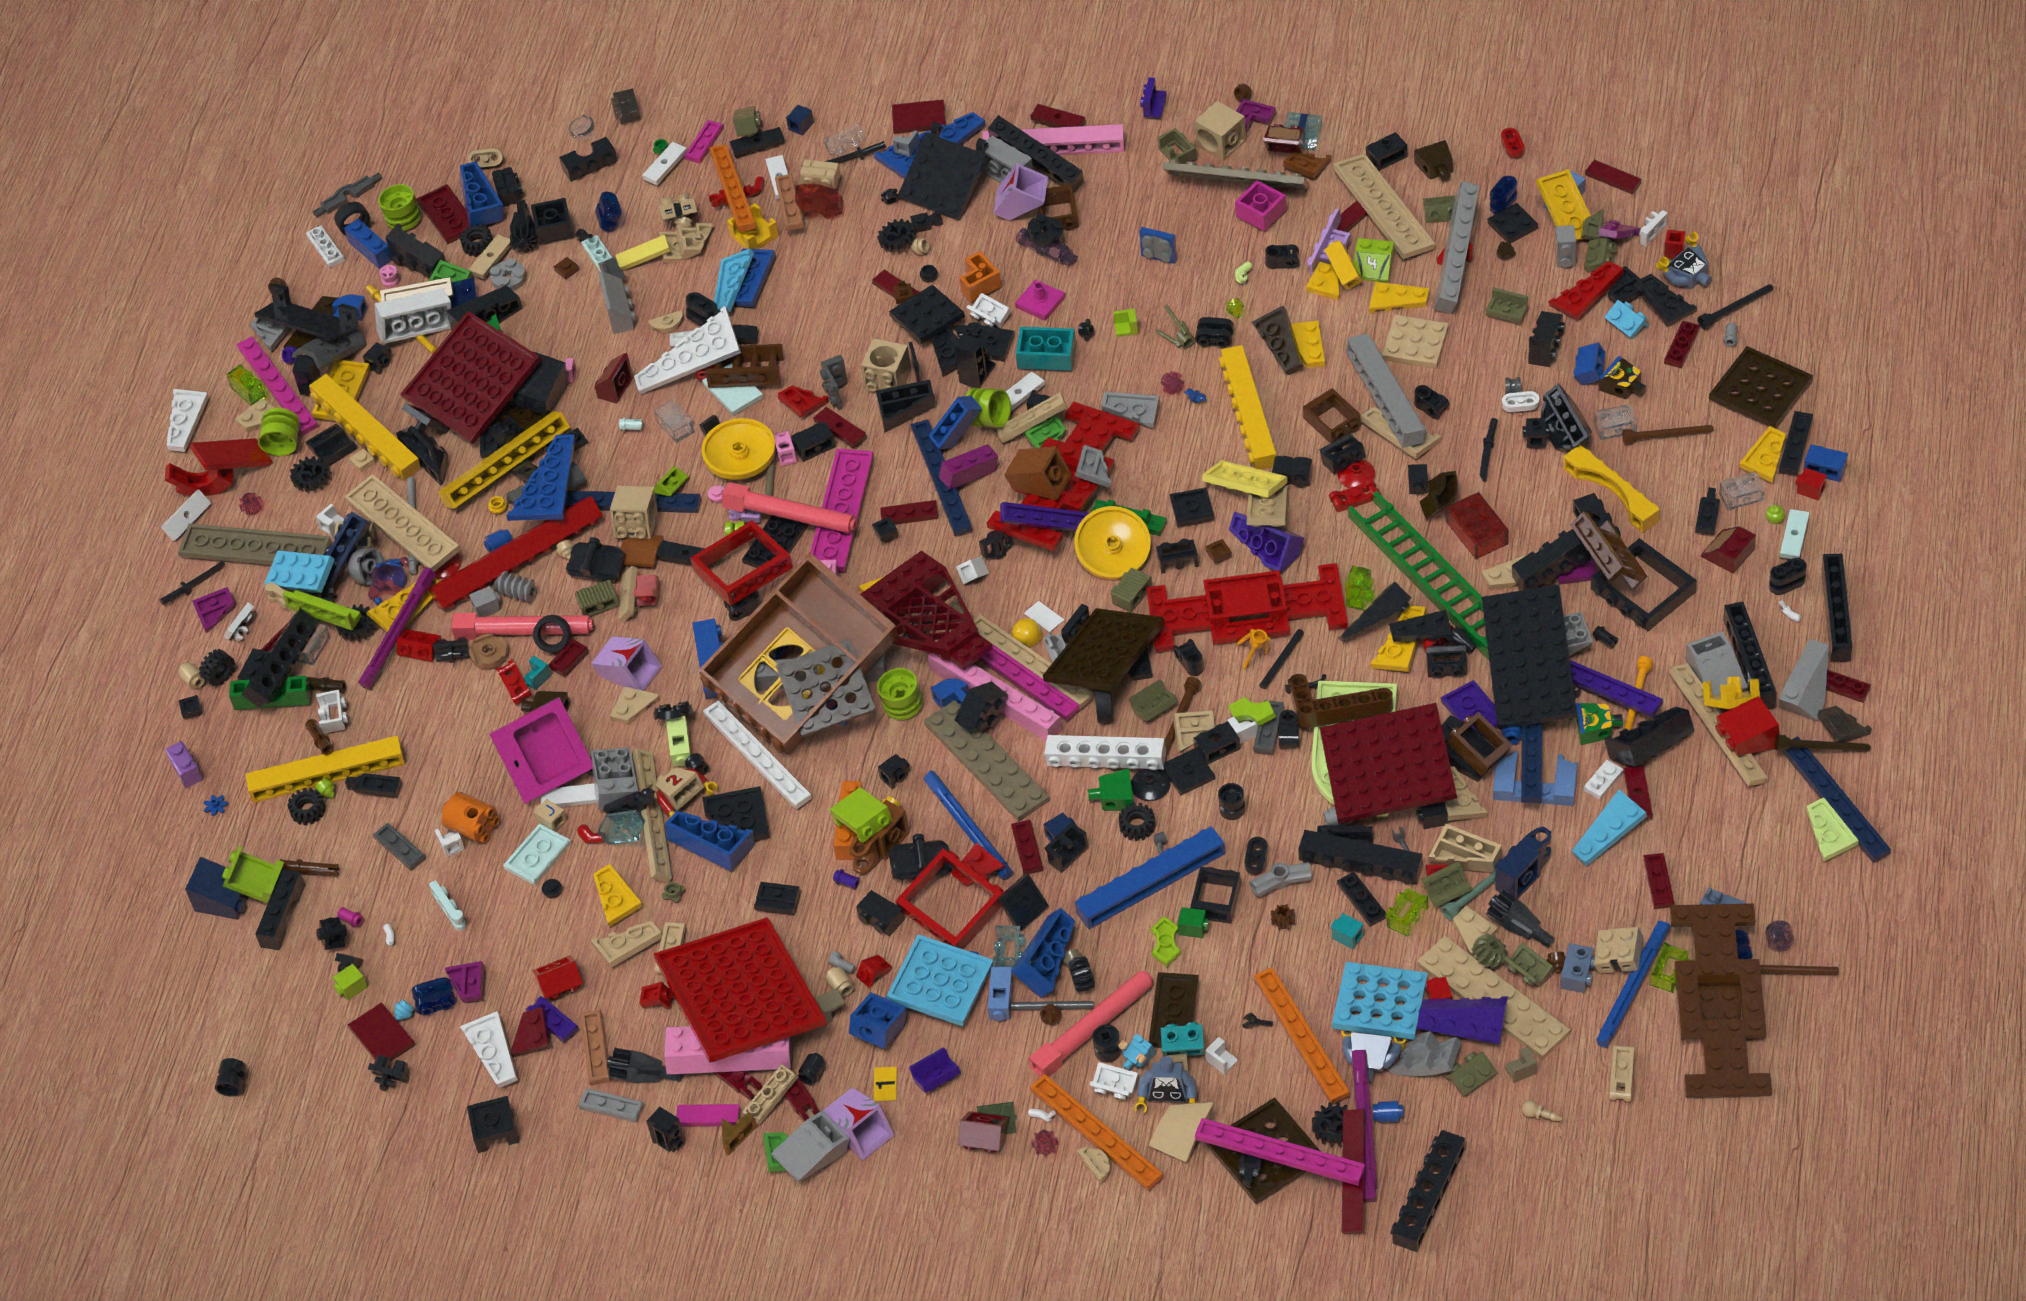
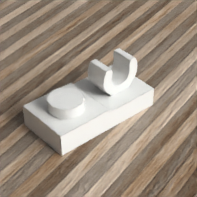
(1653, 227)
(235, 627)
(1603, 779)

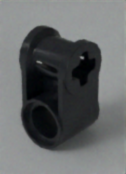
(1280, 255)
(1429, 401)
(743, 607)
(1189, 657)
(1288, 729)

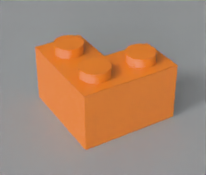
(980, 277)

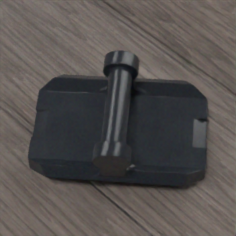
(595, 560)
(912, 858)

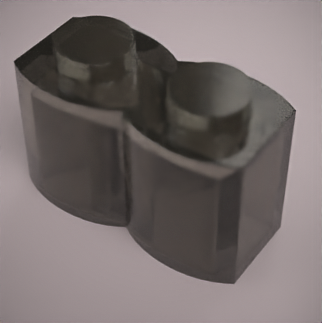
(625, 106)

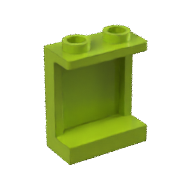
(861, 814)
(251, 875)

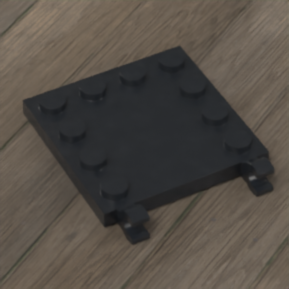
(943, 174)

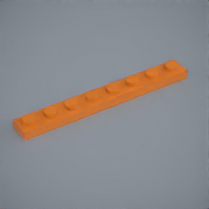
(732, 188)
(1301, 1035)
(1096, 1132)

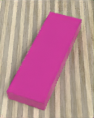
(703, 141)
(707, 1114)

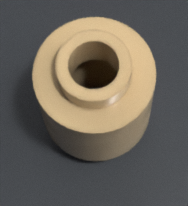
(190, 675)
(839, 979)

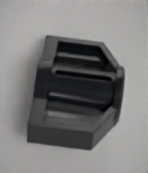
(995, 540)

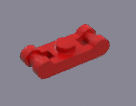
(1353, 496)
(514, 682)

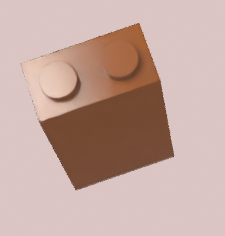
(1038, 472)

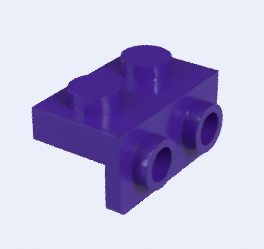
(1153, 100)
(934, 1070)

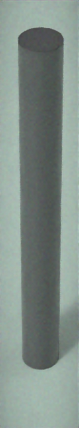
(1060, 1004)

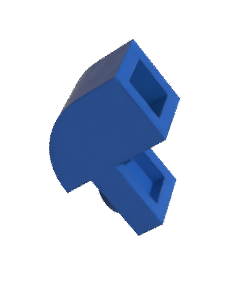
(353, 300)
(948, 691)

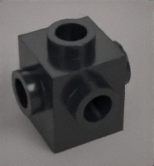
(1535, 432)
(331, 933)

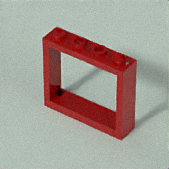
(752, 580)
(933, 927)

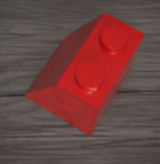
(1748, 727)

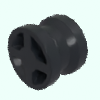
(697, 762)

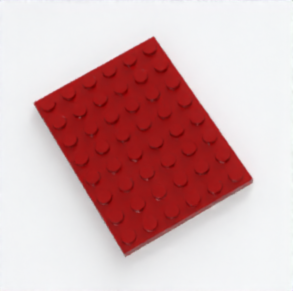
(739, 989)

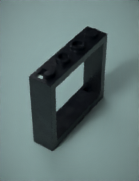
(1685, 582)

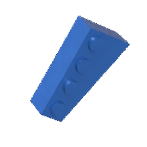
(707, 643)
(710, 840)
(1043, 955)

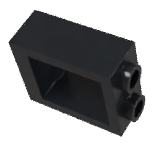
(1216, 911)

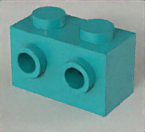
(1183, 1039)

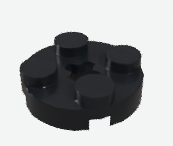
(1053, 230)
(667, 712)

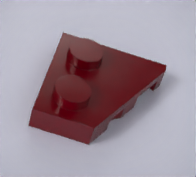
(531, 1033)

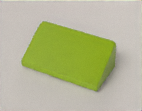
(671, 481)

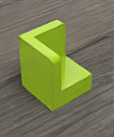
(1125, 322)

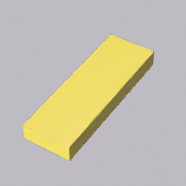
(643, 253)

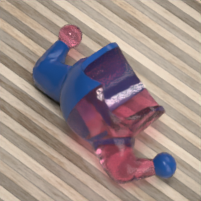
(387, 577)

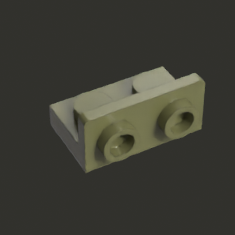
(1438, 208)

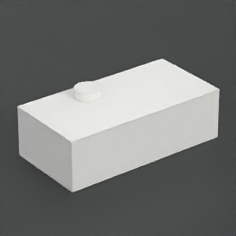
(412, 315)

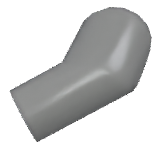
(835, 960)

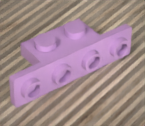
(1328, 236)

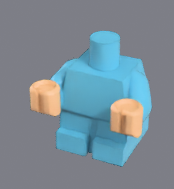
(1137, 1052)

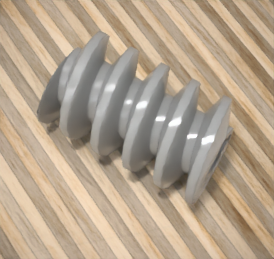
(515, 587)

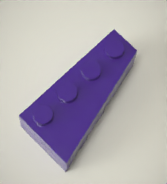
(1465, 1018)

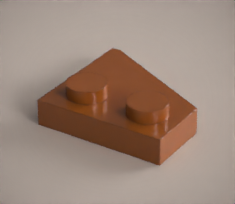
(1306, 163)

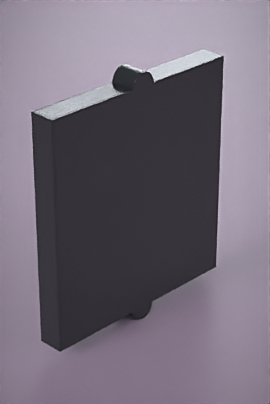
(914, 362)

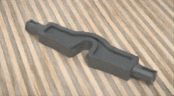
(339, 198)

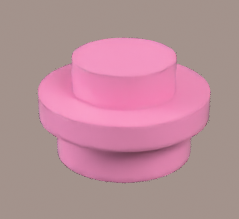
(715, 494)

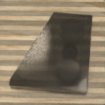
(1842, 725)

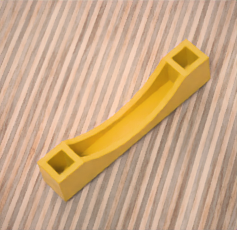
(1585, 466)

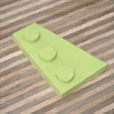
(1829, 830)

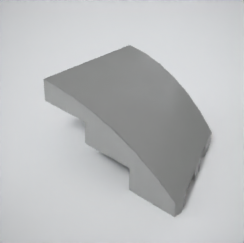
(1426, 1056)

